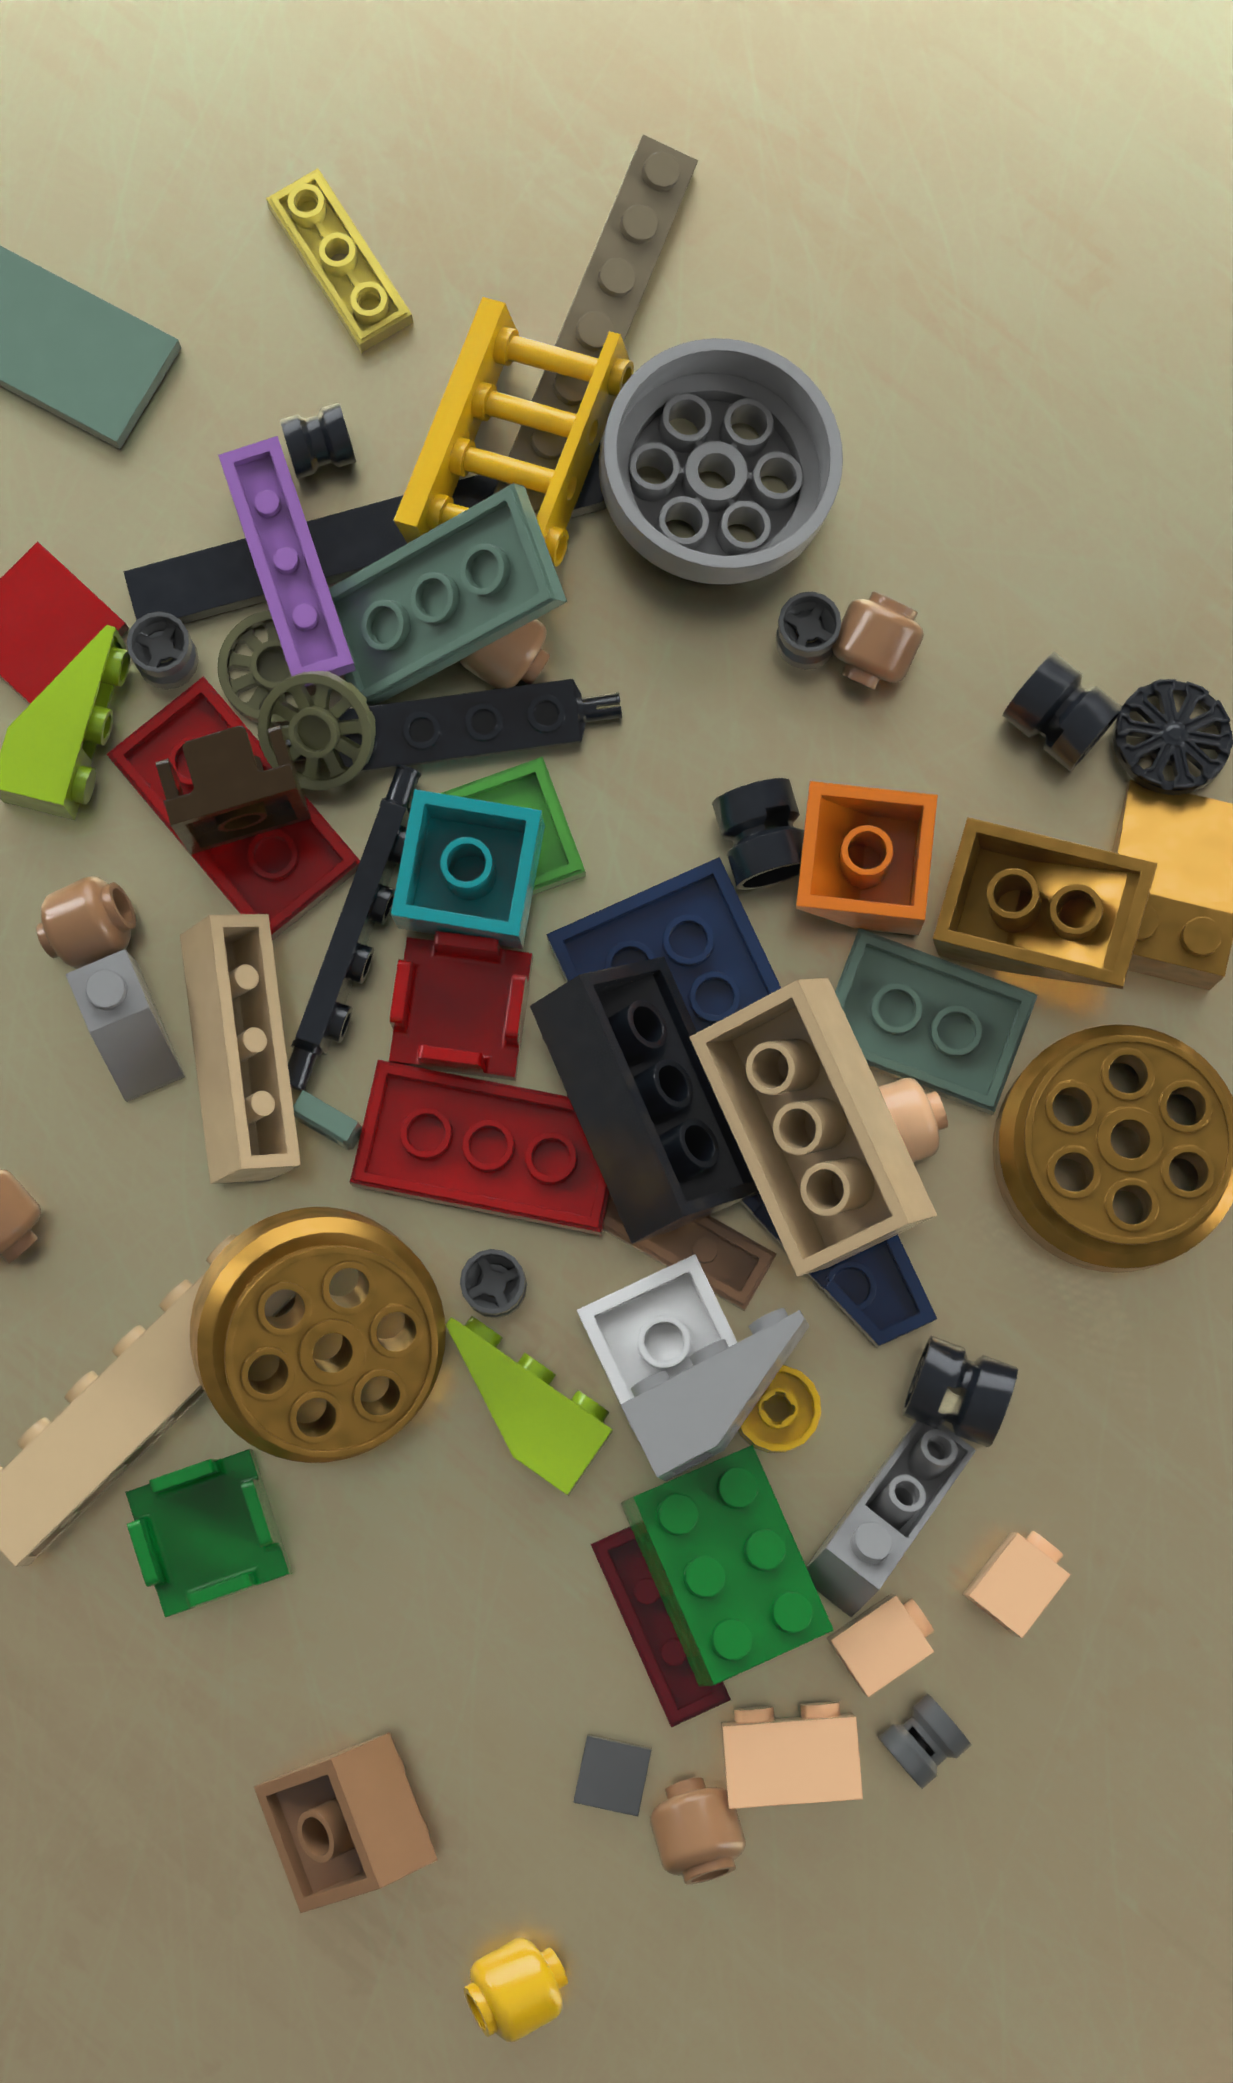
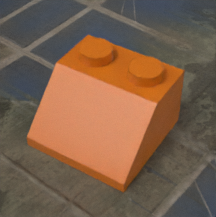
(867, 856)

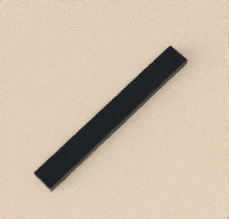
(345, 543)

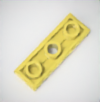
(354, 285)

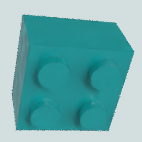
(468, 867)

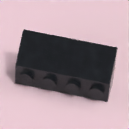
(643, 1096)

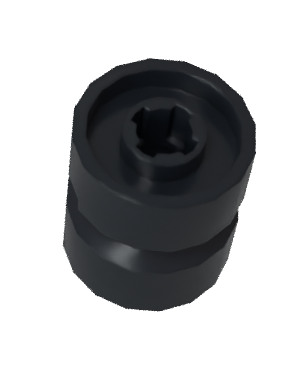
(1062, 711)
(763, 834)
(983, 1394)

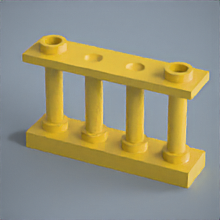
(474, 398)

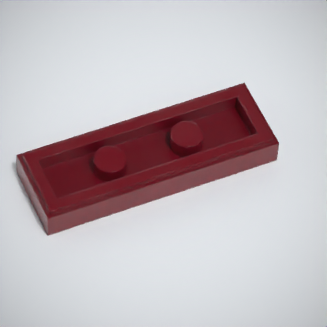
(653, 1630)

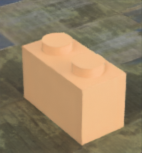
(791, 1757)

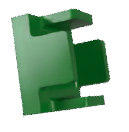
(206, 1532)

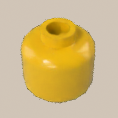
(515, 1989)

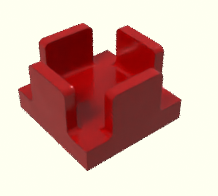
(460, 1005)

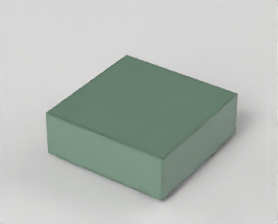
(327, 1120)

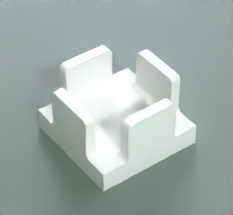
(655, 1325)

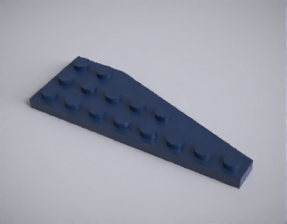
(720, 970)

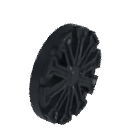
(1172, 737)

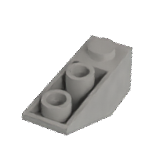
(703, 1407)
(888, 1516)

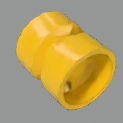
(784, 1413)

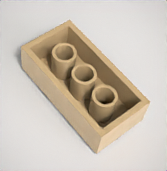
(812, 1125)

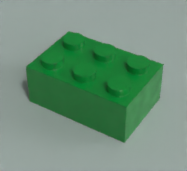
(727, 1567)

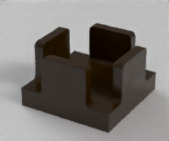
(231, 790)

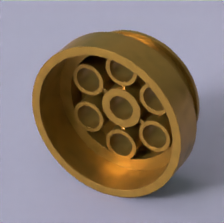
(1082, 1223)
(302, 1254)

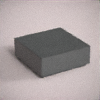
(612, 1775)

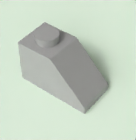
(125, 1024)

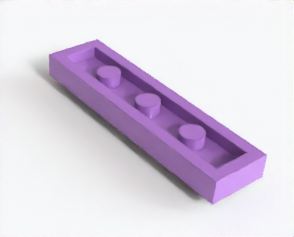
(286, 559)

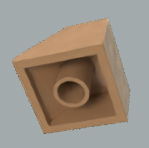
(346, 1824)

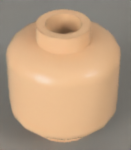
(916, 1116)

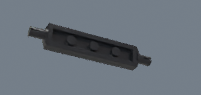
(480, 724)
(348, 954)

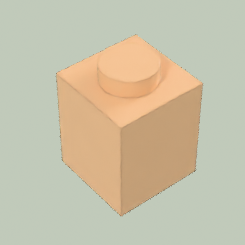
(1018, 1581)
(883, 1642)

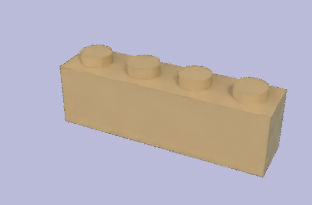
(239, 1048)

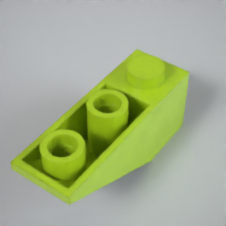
(55, 738)
(537, 1422)

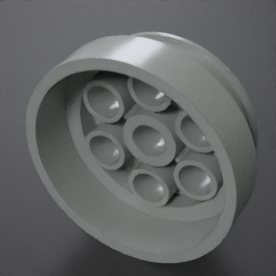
(713, 388)

